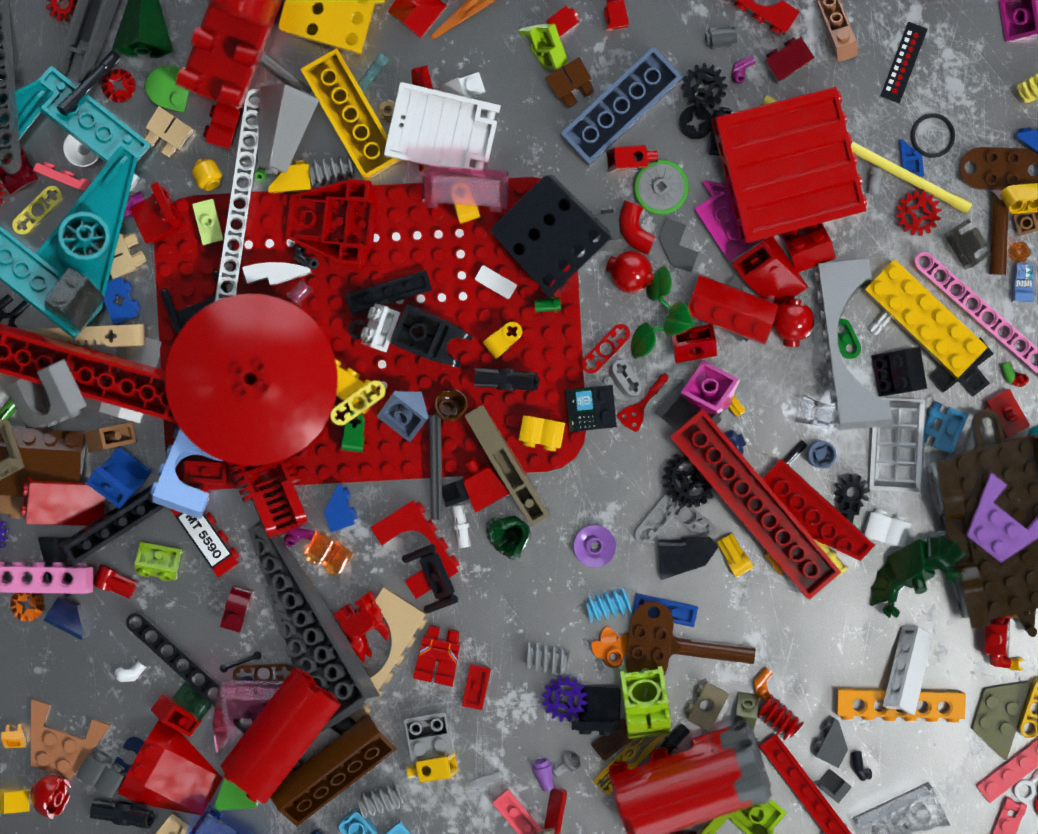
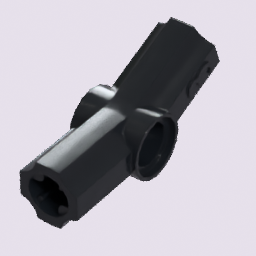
(506, 379)
(122, 813)

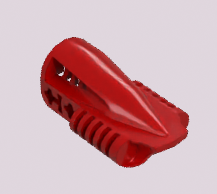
(272, 495)

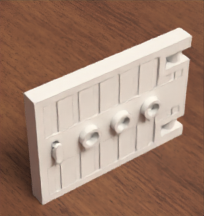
(440, 128)

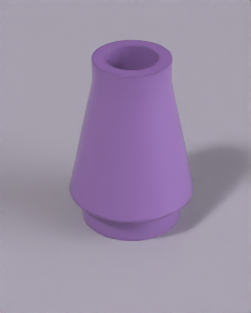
(543, 771)

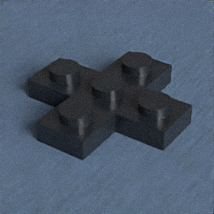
(971, 379)

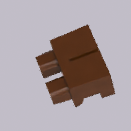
(564, 89)

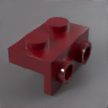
(18, 180)

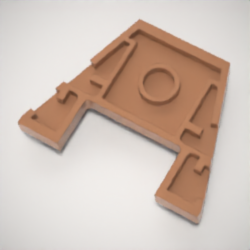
(58, 750)

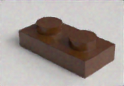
(610, 744)

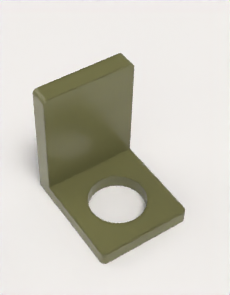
(747, 708)

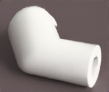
(130, 674)

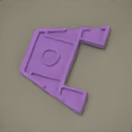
(996, 529)

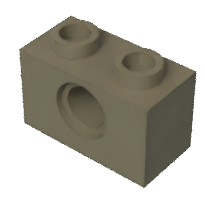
(707, 718)

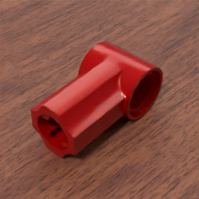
(109, 579)

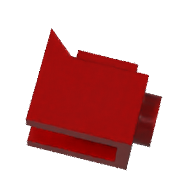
(615, 15)

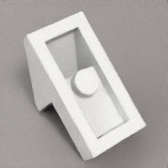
(467, 86)

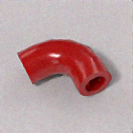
(631, 229)

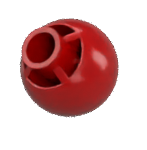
(630, 271)
(793, 322)

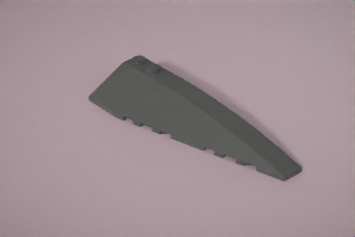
(310, 629)

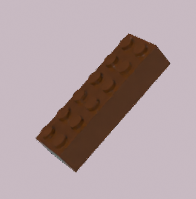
(332, 770)

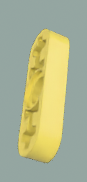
(30, 225)
(368, 389)

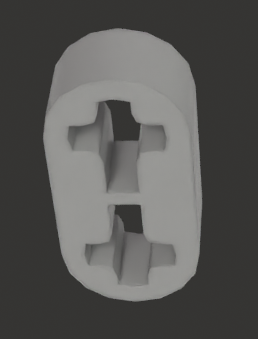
(625, 379)

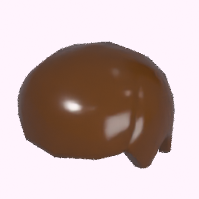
(450, 405)

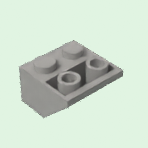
(428, 736)

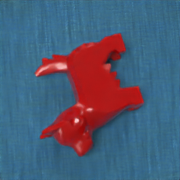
(359, 621)

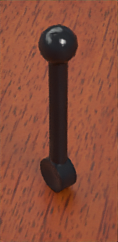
(257, 655)

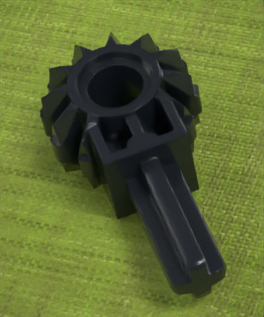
(851, 505)

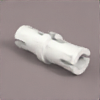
(460, 526)

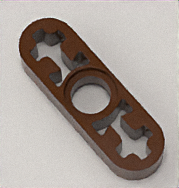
(247, 669)

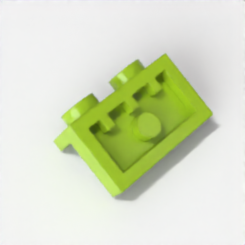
(157, 561)

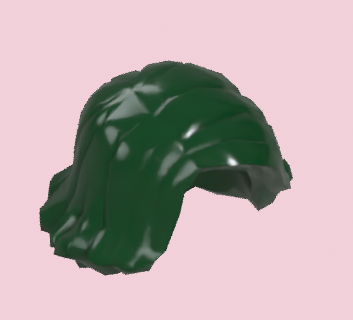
(508, 535)

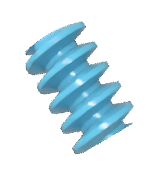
(608, 604)

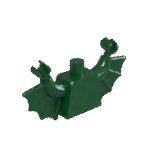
(912, 568)

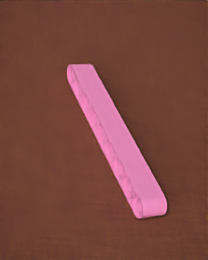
(976, 314)

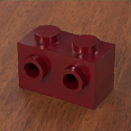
(789, 59)

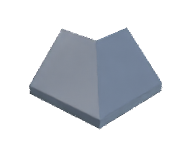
(405, 413)

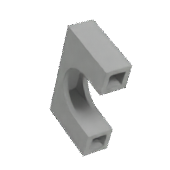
(62, 393)

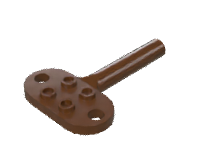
(994, 172)
(653, 642)

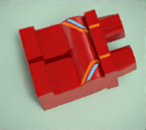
(440, 650)

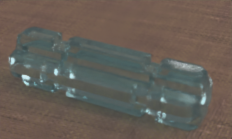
(373, 71)

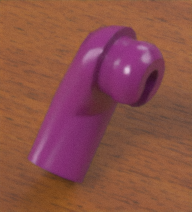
(739, 68)
(296, 535)

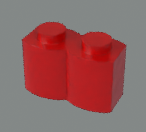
(222, 126)

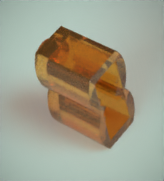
(329, 554)

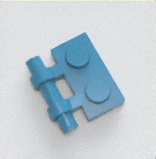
(949, 429)

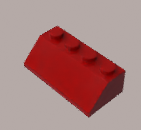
(732, 309)

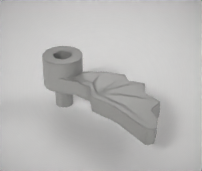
(616, 391)

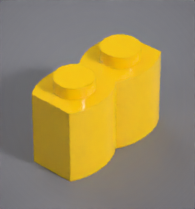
(541, 431)

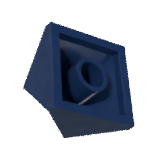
(68, 618)

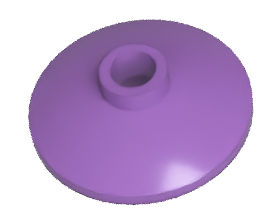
(596, 557)

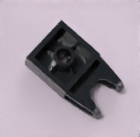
(434, 340)

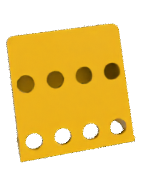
(329, 22)

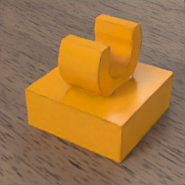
(13, 739)

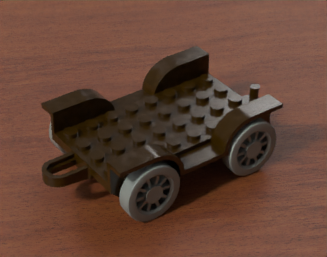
(990, 586)

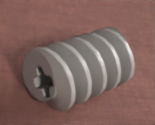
(331, 171)
(546, 659)
(380, 800)

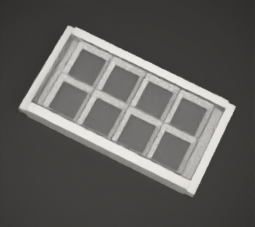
(899, 448)

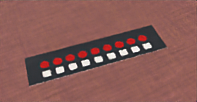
(903, 62)

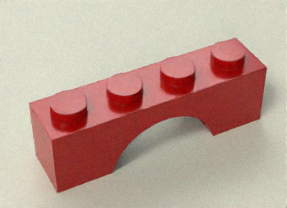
(777, 16)

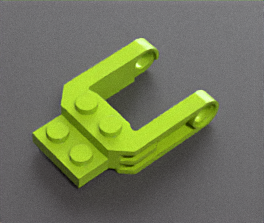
(751, 820)

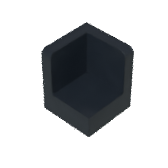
(454, 493)

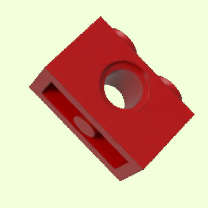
(694, 344)

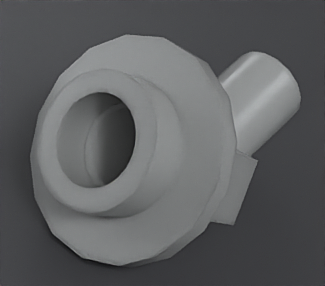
(570, 761)

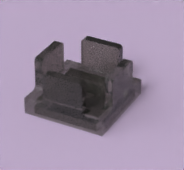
(966, 244)

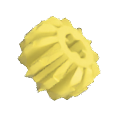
(1028, 88)

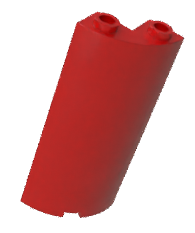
(279, 736)

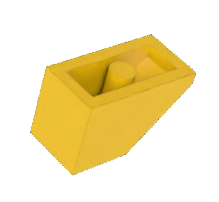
(294, 180)

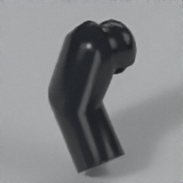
(299, 256)
(858, 766)

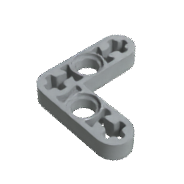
(676, 512)

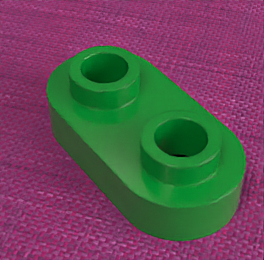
(846, 338)

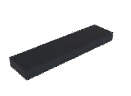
(389, 292)

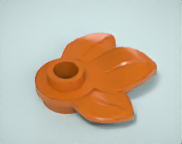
(609, 644)

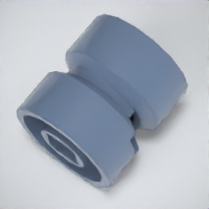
(821, 454)

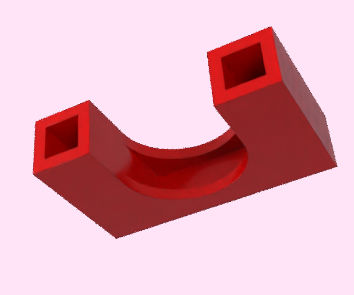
(412, 518)

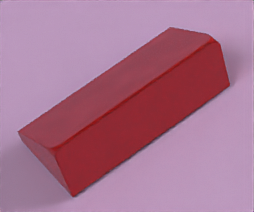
(555, 809)

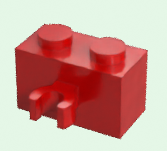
(1009, 412)

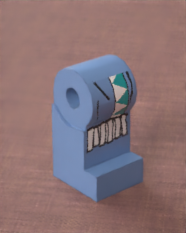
(1023, 283)

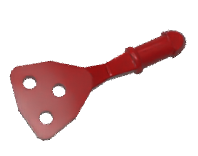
(639, 407)

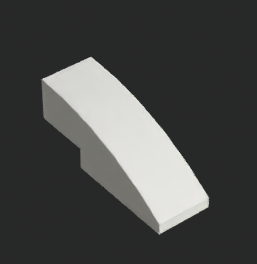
(274, 271)

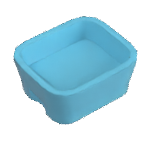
(355, 824)

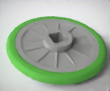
(674, 194)

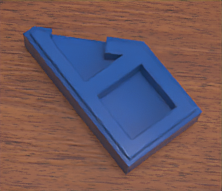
(910, 159)

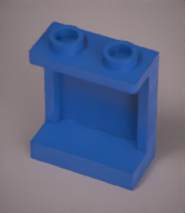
(119, 477)

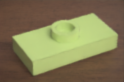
(208, 222)

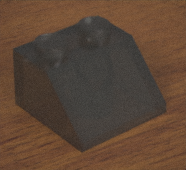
(74, 299)

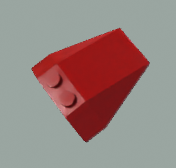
(335, 220)
(170, 774)

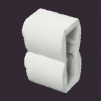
(887, 529)

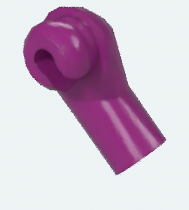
(133, 200)

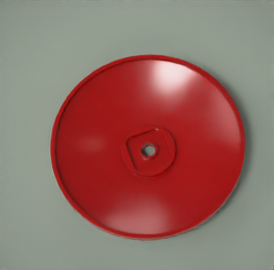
(258, 420)

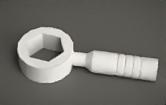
(1032, 788)

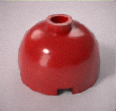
(50, 795)

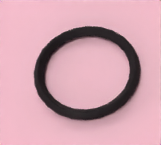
(931, 155)

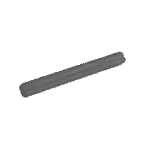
(435, 467)

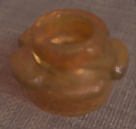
(1019, 246)

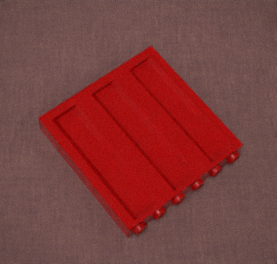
(789, 164)

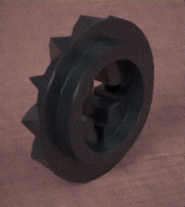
(687, 116)

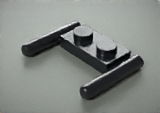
(181, 317)
(436, 576)

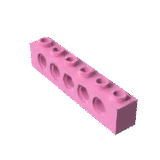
(81, 578)

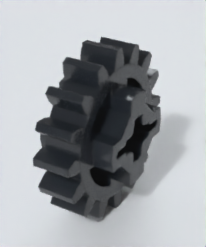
(707, 95)

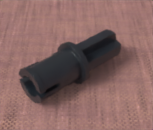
(675, 738)

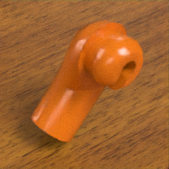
(760, 684)

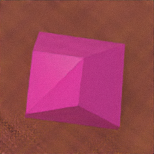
(710, 389)

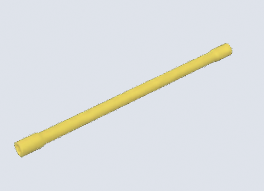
(953, 200)

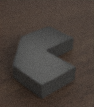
(670, 239)

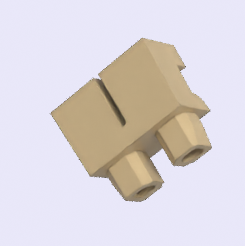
(169, 129)
(127, 262)

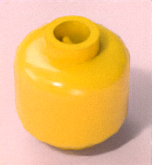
(206, 174)

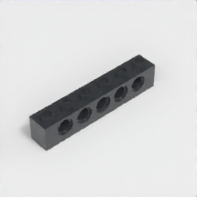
(109, 527)

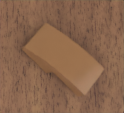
(1026, 223)

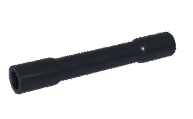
(73, 99)

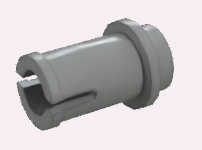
(874, 180)

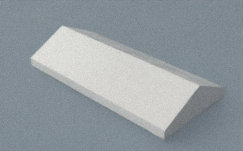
(146, 355)

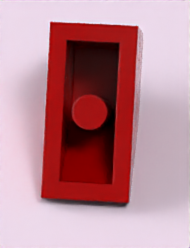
(175, 715)

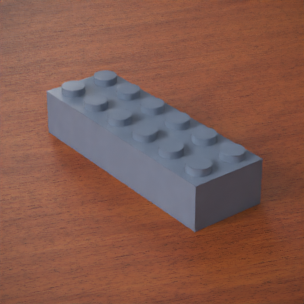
(621, 106)

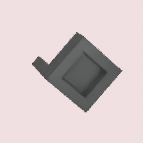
(834, 786)

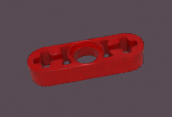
(621, 341)

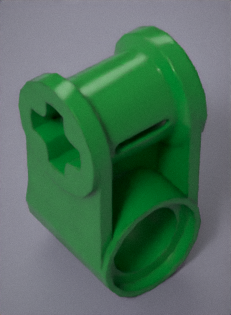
(354, 436)

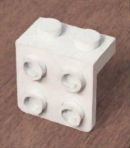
(380, 327)

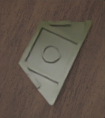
(1000, 715)

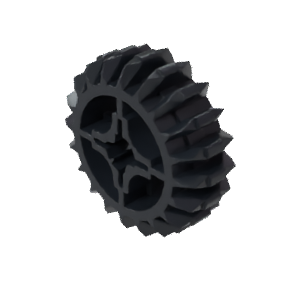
(682, 494)

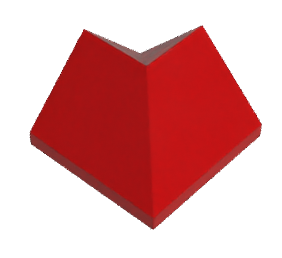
(417, 14)

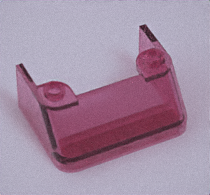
(465, 187)
(239, 701)

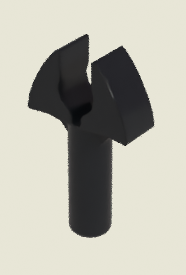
(14, 313)

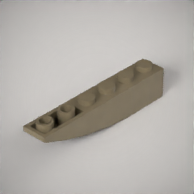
(507, 465)

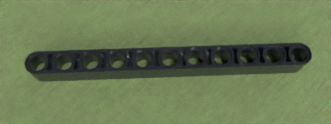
(173, 660)

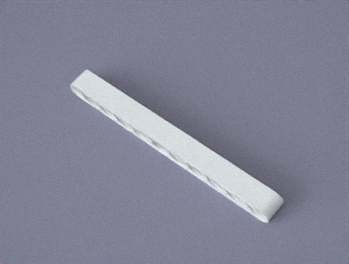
(239, 193)

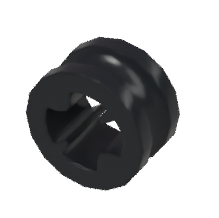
(351, 328)

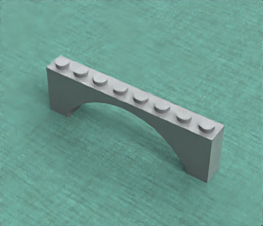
(854, 403)

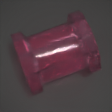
(299, 292)

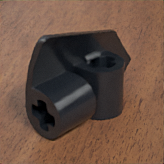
(52, 553)
(684, 554)

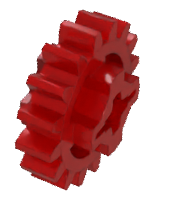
(920, 203)

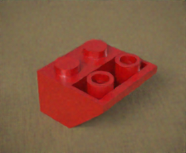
(808, 247)

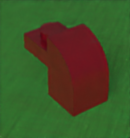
(236, 608)

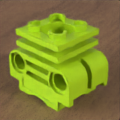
(645, 703)

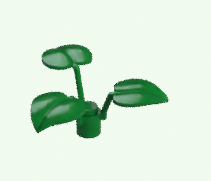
(676, 321)

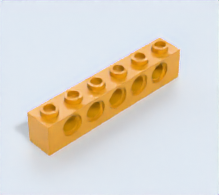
(846, 697)

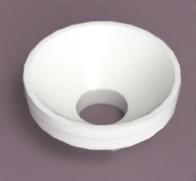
(72, 153)

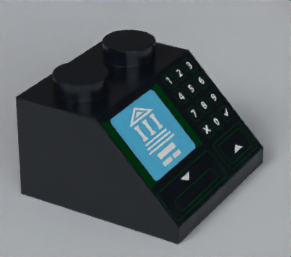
(590, 408)

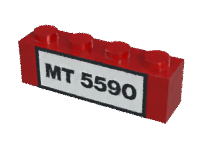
(209, 541)

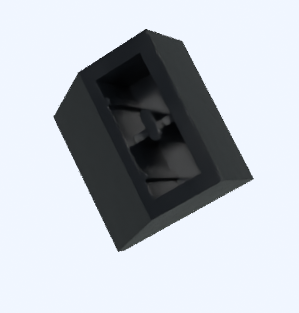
(899, 371)

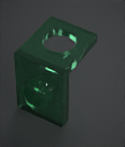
(192, 701)

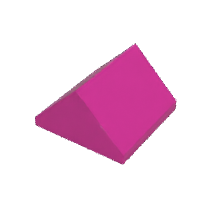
(1019, 19)

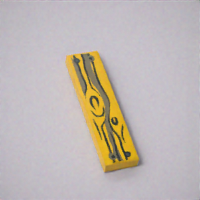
(632, 754)

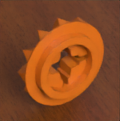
(30, 614)

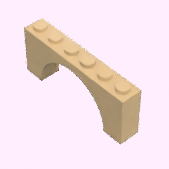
(403, 622)

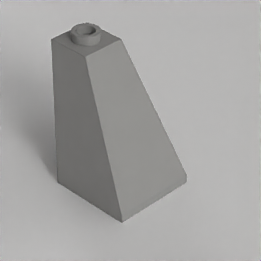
(282, 124)

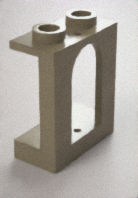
(15, 461)

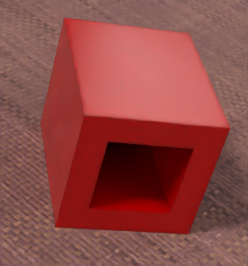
(564, 20)

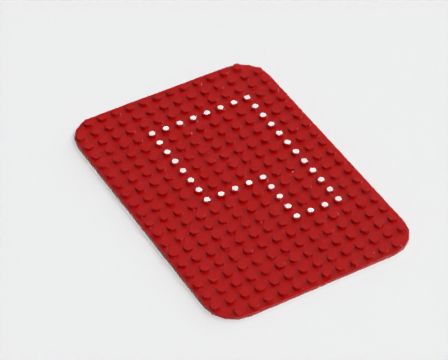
(404, 243)

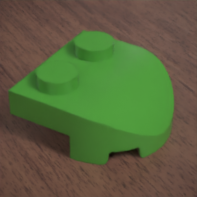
(162, 89)

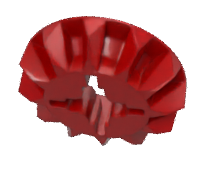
(127, 81)

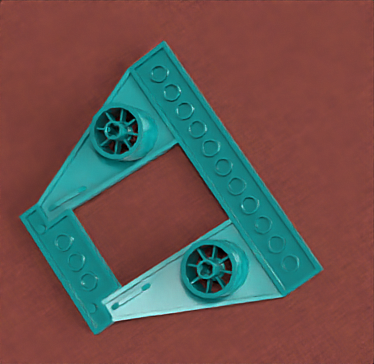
(98, 208)

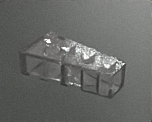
(904, 814)

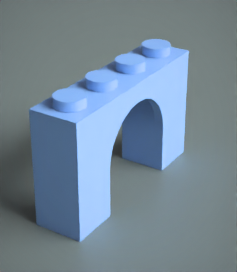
(170, 490)

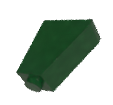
(142, 30)

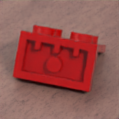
(156, 214)

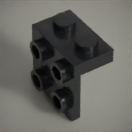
(601, 712)

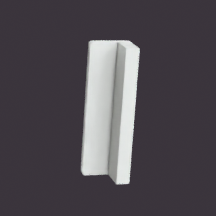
(908, 669)

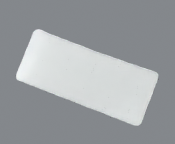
(495, 282)

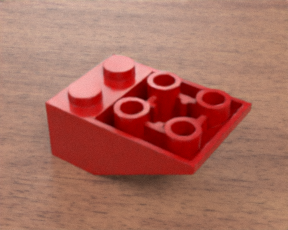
(770, 272)

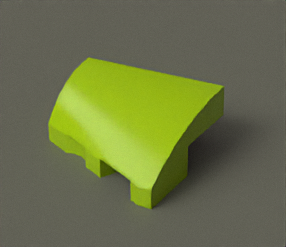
(546, 45)

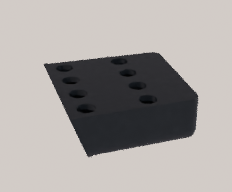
(549, 232)

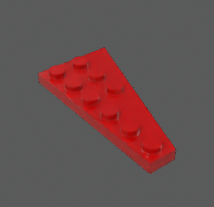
(816, 513)

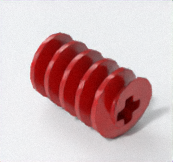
(779, 718)

